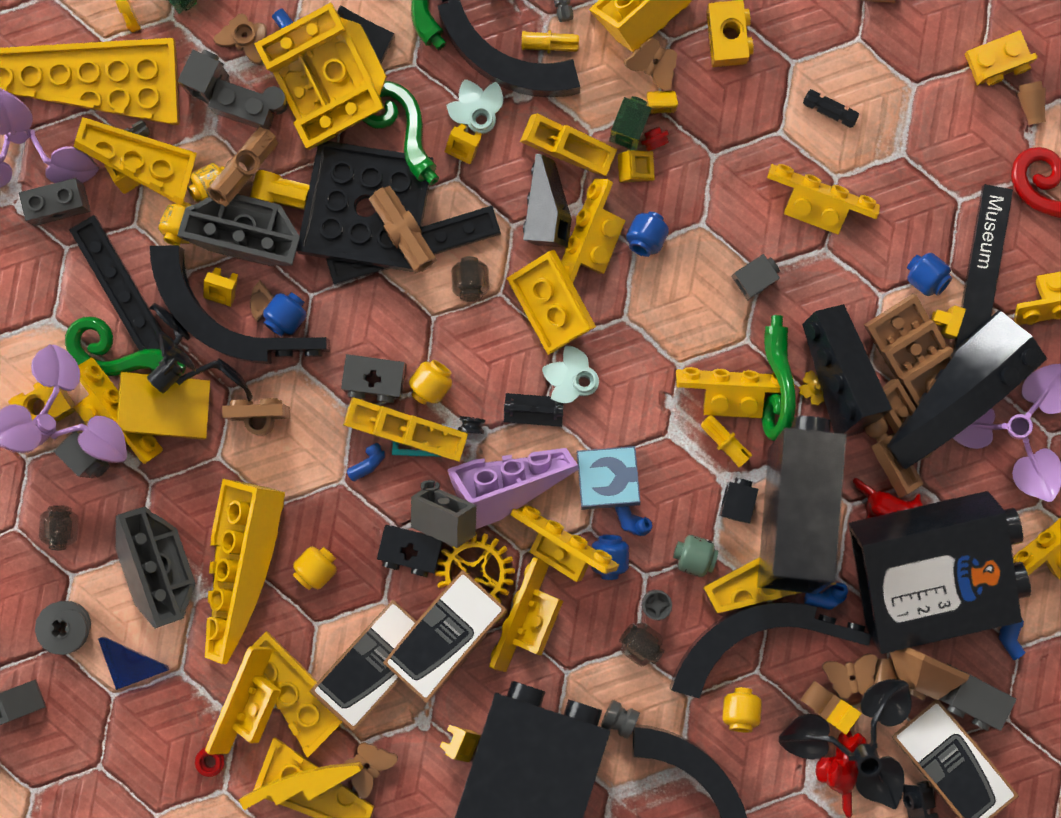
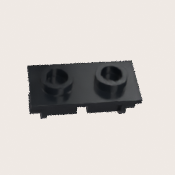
(532, 410)
(919, 799)

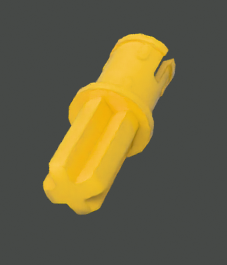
(550, 41)
(726, 441)

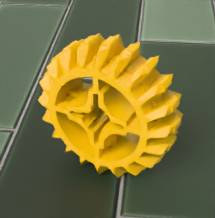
(453, 557)

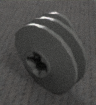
(76, 632)

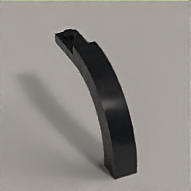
(510, 73)
(175, 290)
(729, 630)
(684, 754)

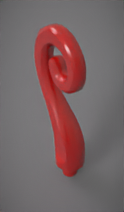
(1024, 189)

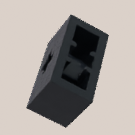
(396, 538)

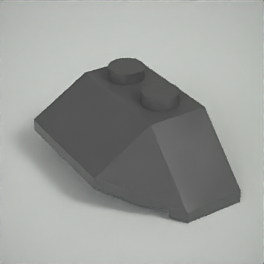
(242, 230)
(154, 566)

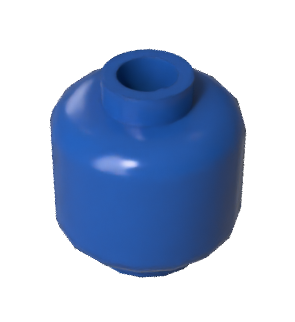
(647, 234)
(929, 274)
(284, 314)
(617, 549)

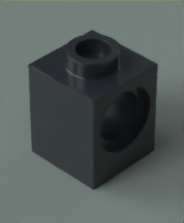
(739, 500)

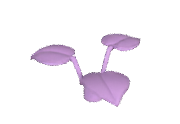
(64, 162)
(21, 434)
(1040, 472)

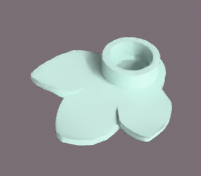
(476, 102)
(566, 376)

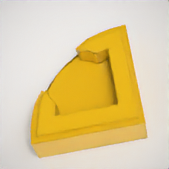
(126, 8)

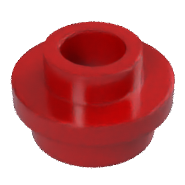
(655, 138)
(206, 770)

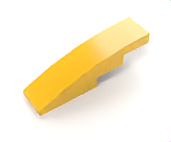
(405, 429)
(311, 782)

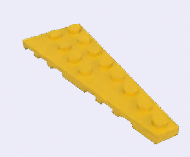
(107, 77)

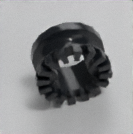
(471, 426)

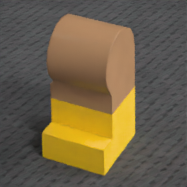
(831, 707)

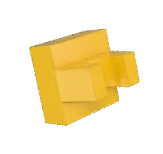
(462, 144)
(220, 288)
(949, 321)
(462, 743)

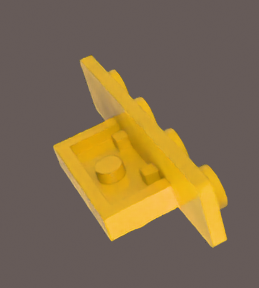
(818, 202)
(594, 232)
(1045, 309)
(729, 392)
(104, 402)
(560, 549)
(1043, 549)
(529, 619)
(247, 704)

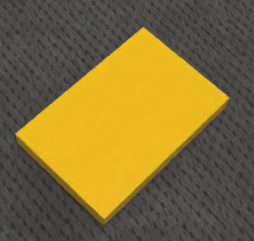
(551, 302)
(176, 413)

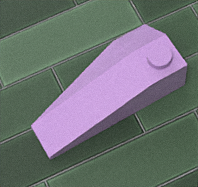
(509, 483)

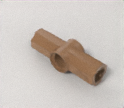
(233, 177)
(402, 229)

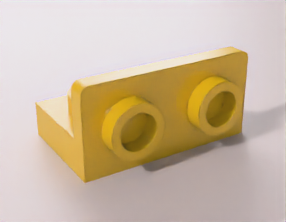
(999, 58)

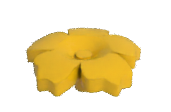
(812, 388)

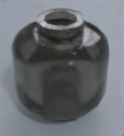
(470, 279)
(58, 527)
(641, 644)

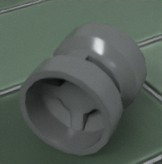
(660, 606)
(620, 719)

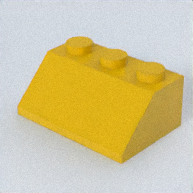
(636, 20)

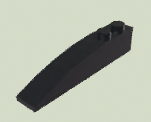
(971, 384)

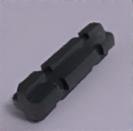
(831, 108)

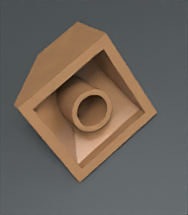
(926, 674)

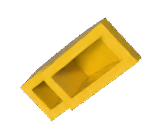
(568, 144)

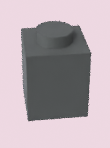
(756, 276)

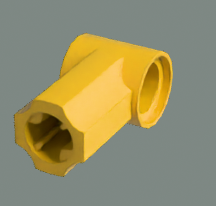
(275, 189)

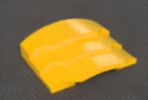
(325, 73)

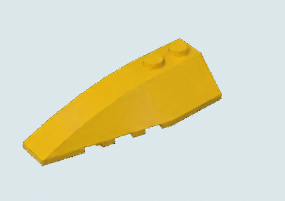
(244, 545)

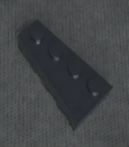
(844, 372)

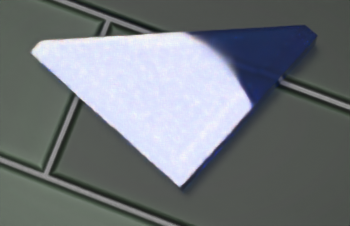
(127, 664)

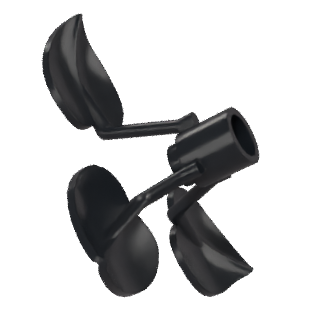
(169, 370)
(877, 777)

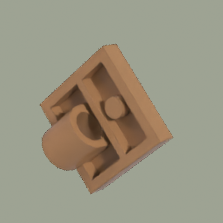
(245, 410)

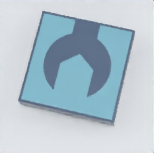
(608, 478)

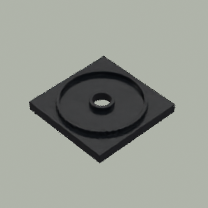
(338, 183)

